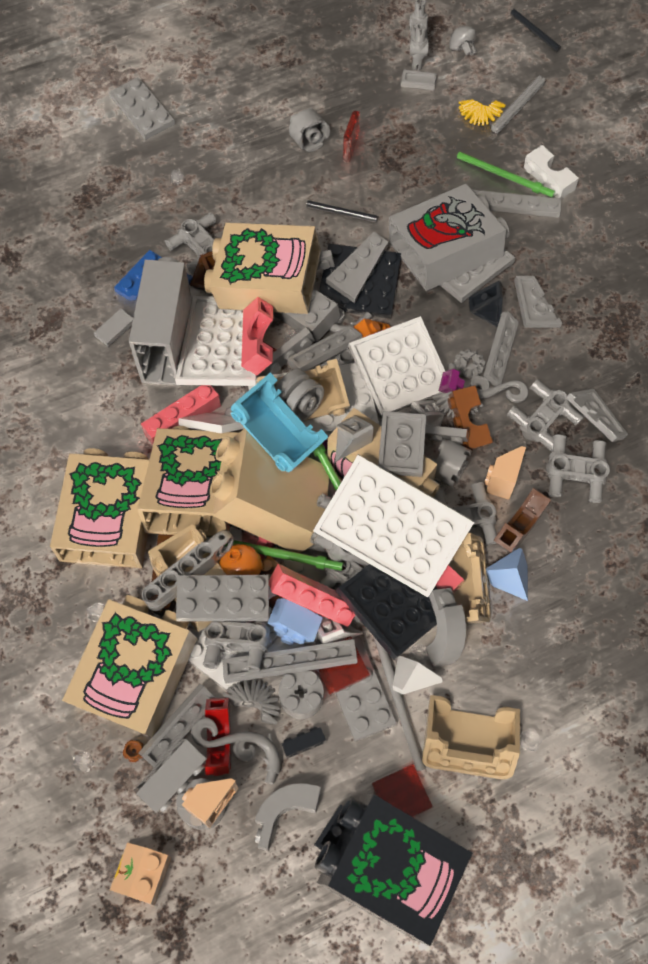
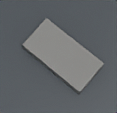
(418, 79)
(114, 327)

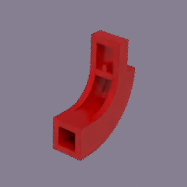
(218, 758)

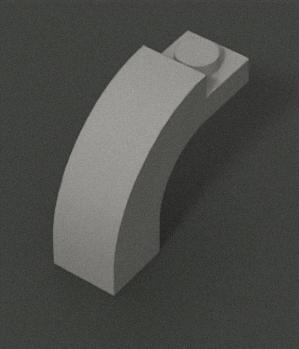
(450, 629)
(287, 798)

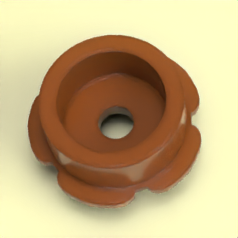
(127, 751)

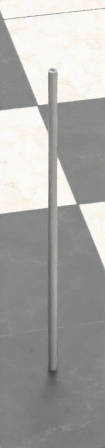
(407, 728)

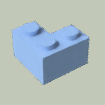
(294, 622)

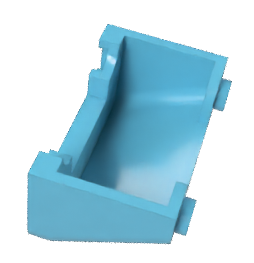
(275, 425)

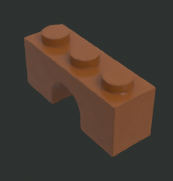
(462, 402)

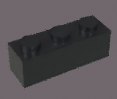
(303, 742)

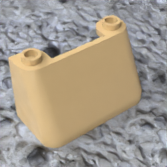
(335, 397)
(172, 550)
(474, 593)
(471, 741)

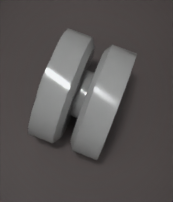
(300, 393)

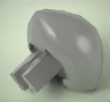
(463, 39)

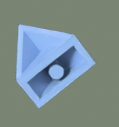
(510, 574)

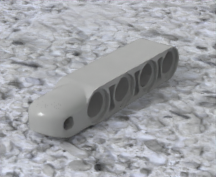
(193, 558)

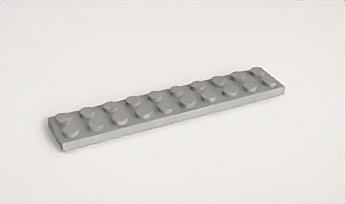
(365, 701)

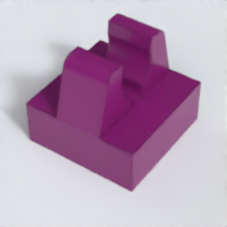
(450, 381)

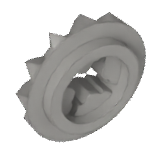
(473, 369)

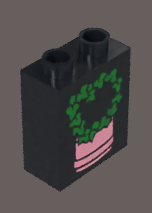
(392, 867)

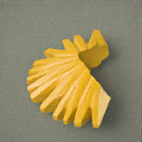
(479, 112)

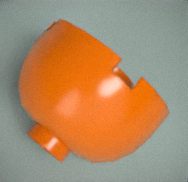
(241, 561)

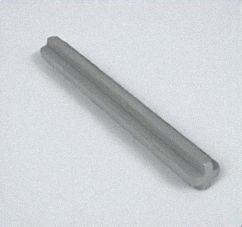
(513, 109)

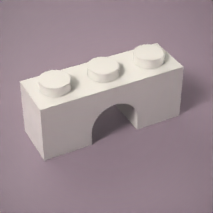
(539, 164)

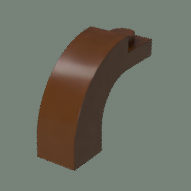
(523, 521)

